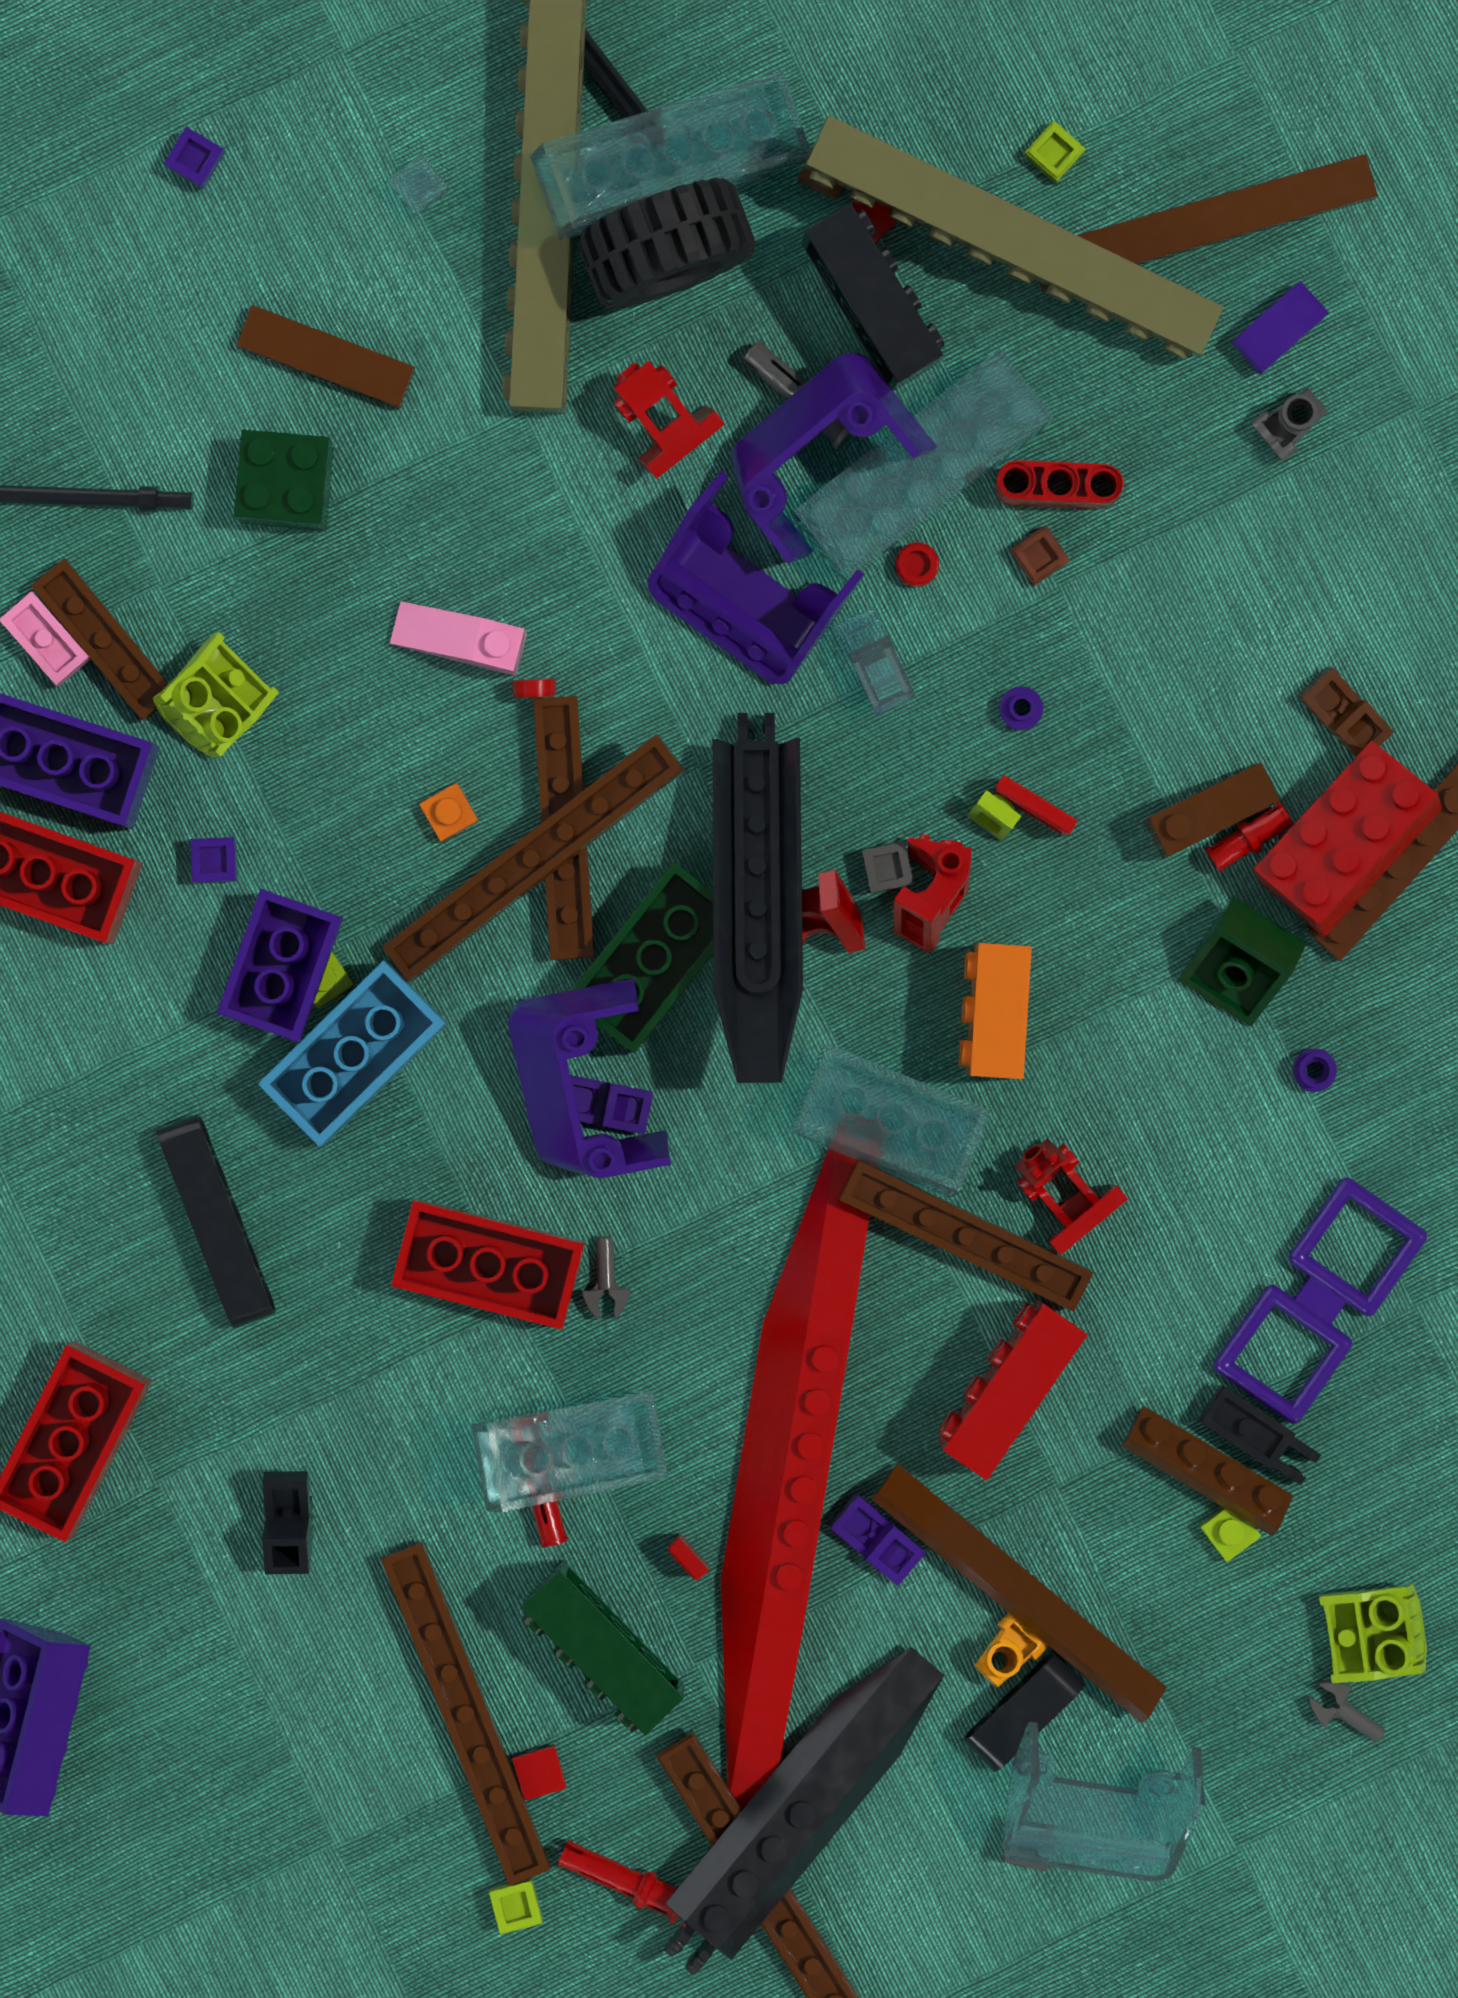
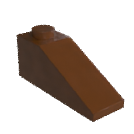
(1211, 810)

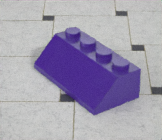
(37, 1705)

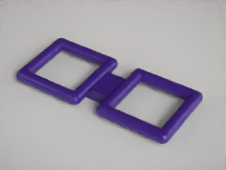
(1320, 1300)

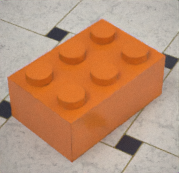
(996, 1010)

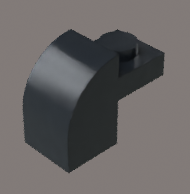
(287, 1522)

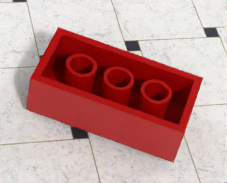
(1348, 838)
(64, 879)
(488, 1263)
(1010, 1389)
(70, 1440)

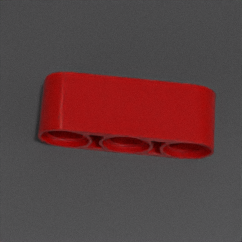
(1078, 475)

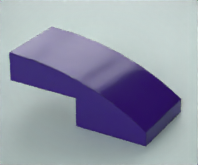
(1280, 327)
(612, 1104)
(876, 1538)

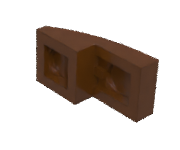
(1344, 712)

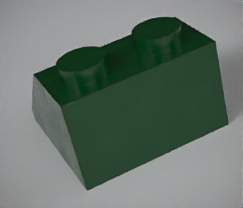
(1242, 961)

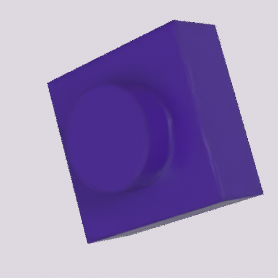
(194, 157)
(214, 860)

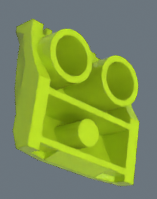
(214, 698)
(1375, 1633)

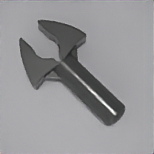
(606, 1280)
(1344, 1711)

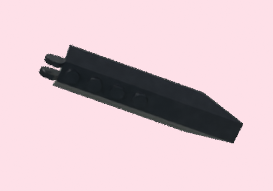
(757, 898)
(800, 1808)

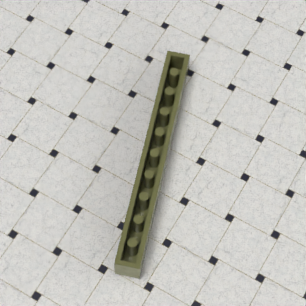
(1012, 237)
(541, 260)

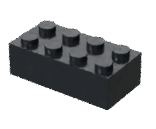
(872, 297)

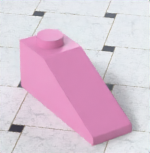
(459, 637)

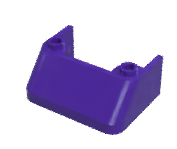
(844, 391)
(736, 600)
(543, 1037)

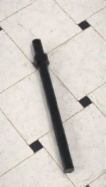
(146, 498)

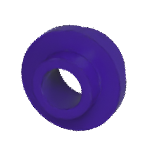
(1011, 718)
(1328, 1070)

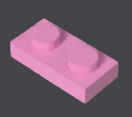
(45, 639)

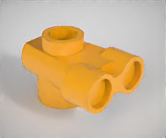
(1017, 1646)

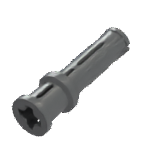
(786, 383)

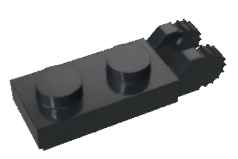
(1254, 1432)

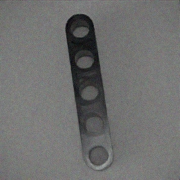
(216, 1221)

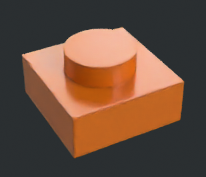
(449, 812)

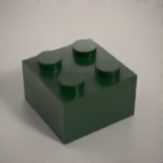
(284, 480)

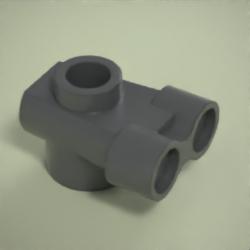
(1281, 429)

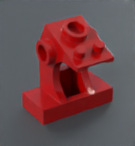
(639, 390)
(832, 911)
(924, 914)
(1082, 1209)

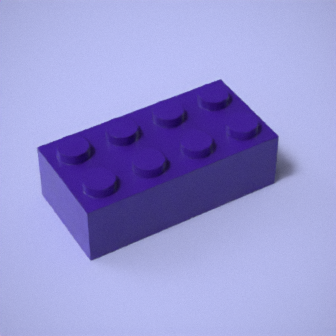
(73, 762)

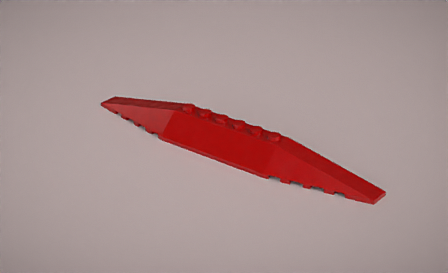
(786, 1475)

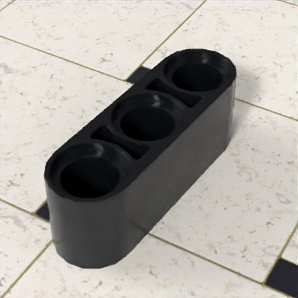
(1033, 1699)

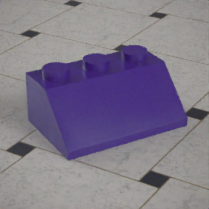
(280, 965)

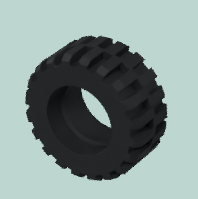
(666, 243)

